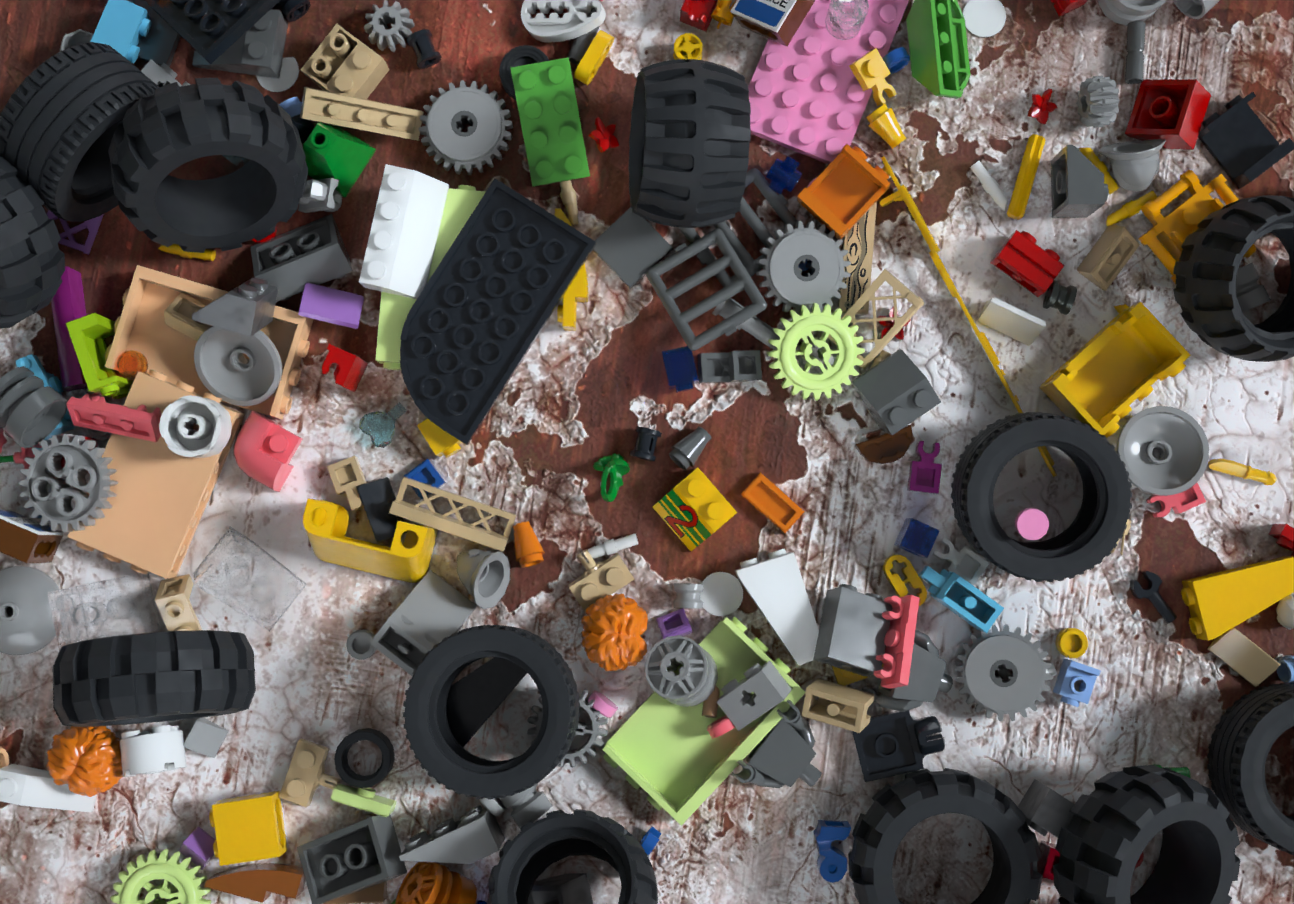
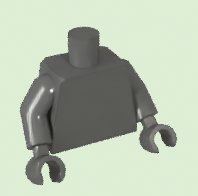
(925, 679)
(782, 754)

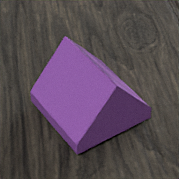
(674, 624)
(198, 847)

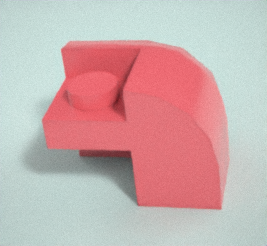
(265, 450)

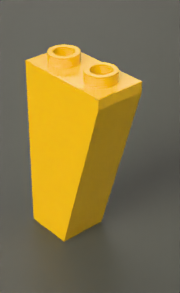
(1236, 594)

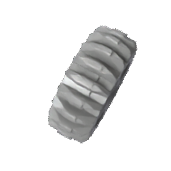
(582, 729)

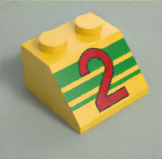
(694, 509)

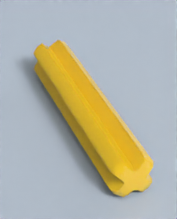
(1026, 176)

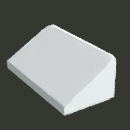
(1011, 321)

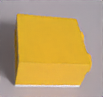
(248, 828)

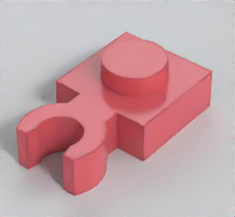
(1178, 502)

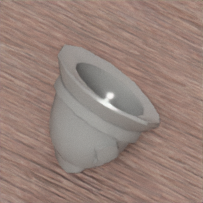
(1134, 162)
(484, 575)

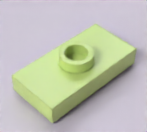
(363, 799)

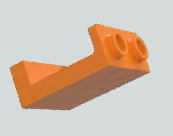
(844, 191)

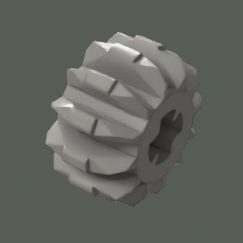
(384, 16)
(1098, 101)

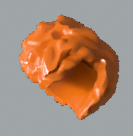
(614, 632)
(85, 759)

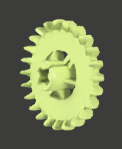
(801, 327)
(184, 886)

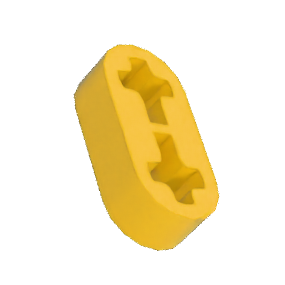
(594, 57)
(910, 576)

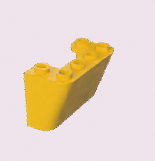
(327, 528)

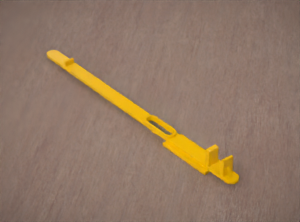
(904, 195)

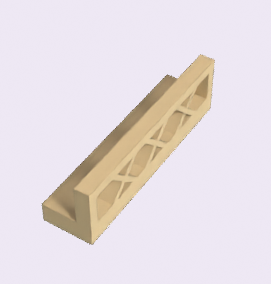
(448, 524)

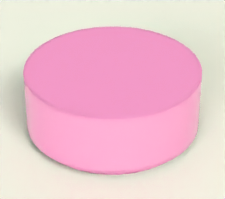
(1031, 523)
(603, 704)

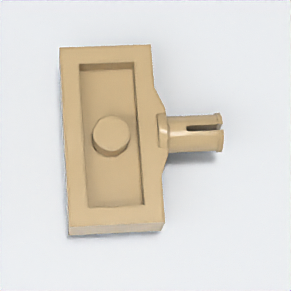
(599, 578)
(306, 773)

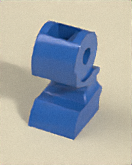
(831, 861)

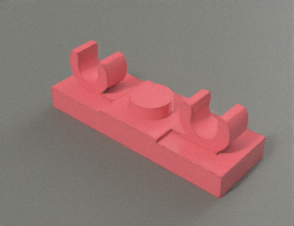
(115, 418)
(898, 641)

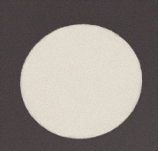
(984, 17)
(288, 76)
(721, 594)

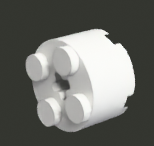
(178, 431)
(152, 752)

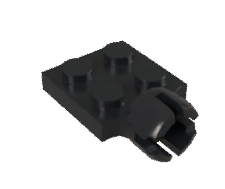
(896, 744)

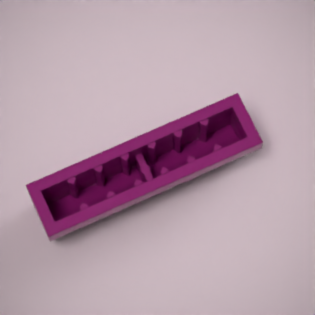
(67, 306)

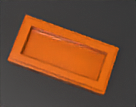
(772, 503)

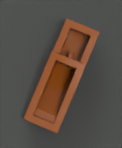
(259, 880)

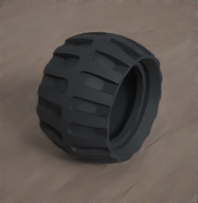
(688, 143)
(1209, 272)
(571, 835)

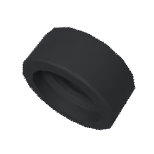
(343, 767)

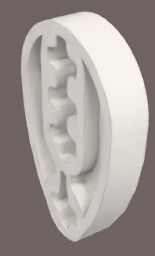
(561, 29)

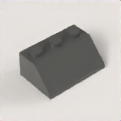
(301, 257)

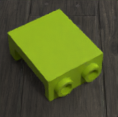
(89, 344)

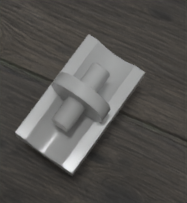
(320, 196)

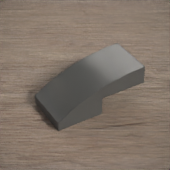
(729, 367)

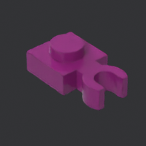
(925, 474)

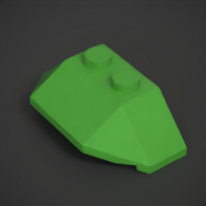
(938, 46)

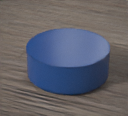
(896, 59)

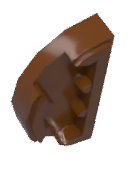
(886, 447)

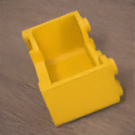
(1115, 369)

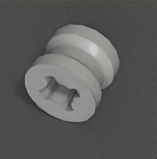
(688, 595)

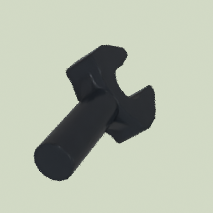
(1153, 595)

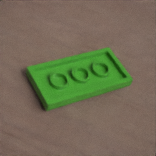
(550, 121)

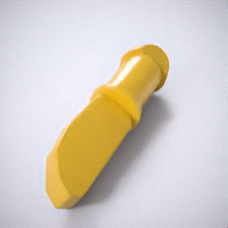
(1241, 470)

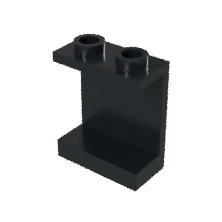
(1242, 142)

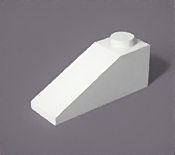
(37, 788)

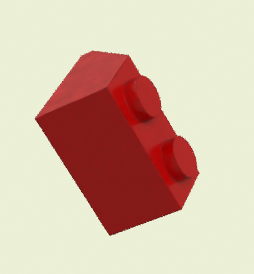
(1169, 111)

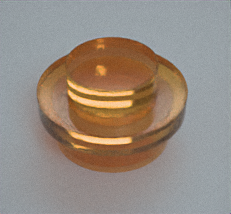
(130, 363)

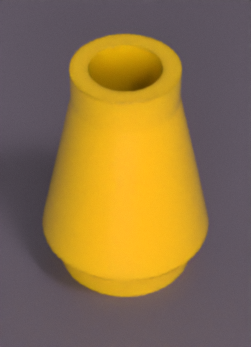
(886, 125)

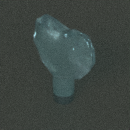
(381, 425)

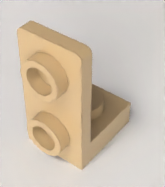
(175, 605)

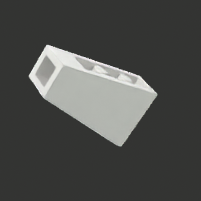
(783, 601)

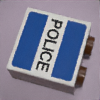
(772, 18)
(27, 539)

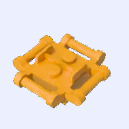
(1183, 220)

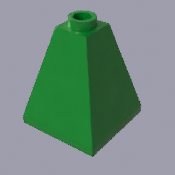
(336, 155)

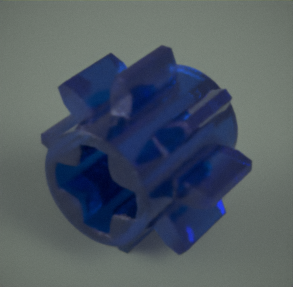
(784, 175)

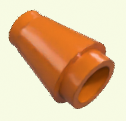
(527, 546)

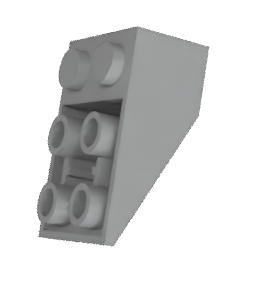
(422, 621)
(457, 842)

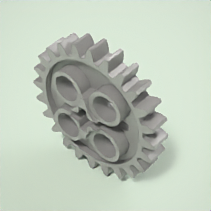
(79, 458)

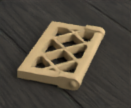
(900, 321)

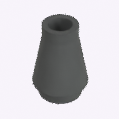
(689, 448)

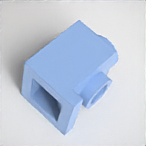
(1068, 675)

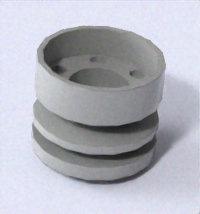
(696, 678)

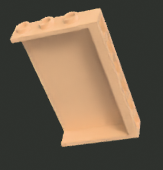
(172, 352)
(156, 490)

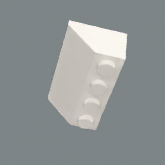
(403, 232)

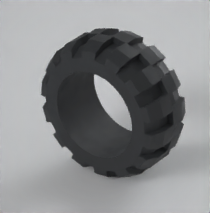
(201, 123)
(28, 250)
(153, 678)
(928, 794)
(1123, 817)

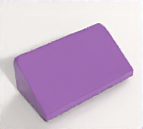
(331, 305)

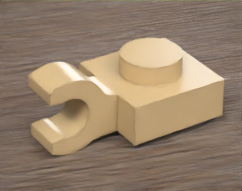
(346, 477)

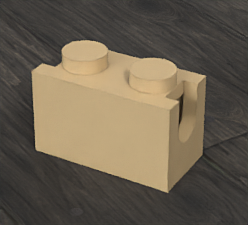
(837, 705)

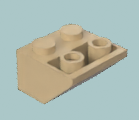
(345, 65)

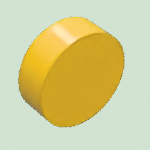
(1071, 642)

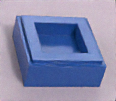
(427, 474)

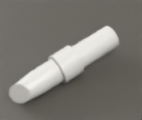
(990, 185)
(613, 546)

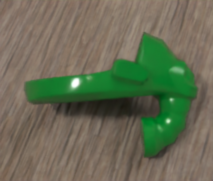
(617, 468)

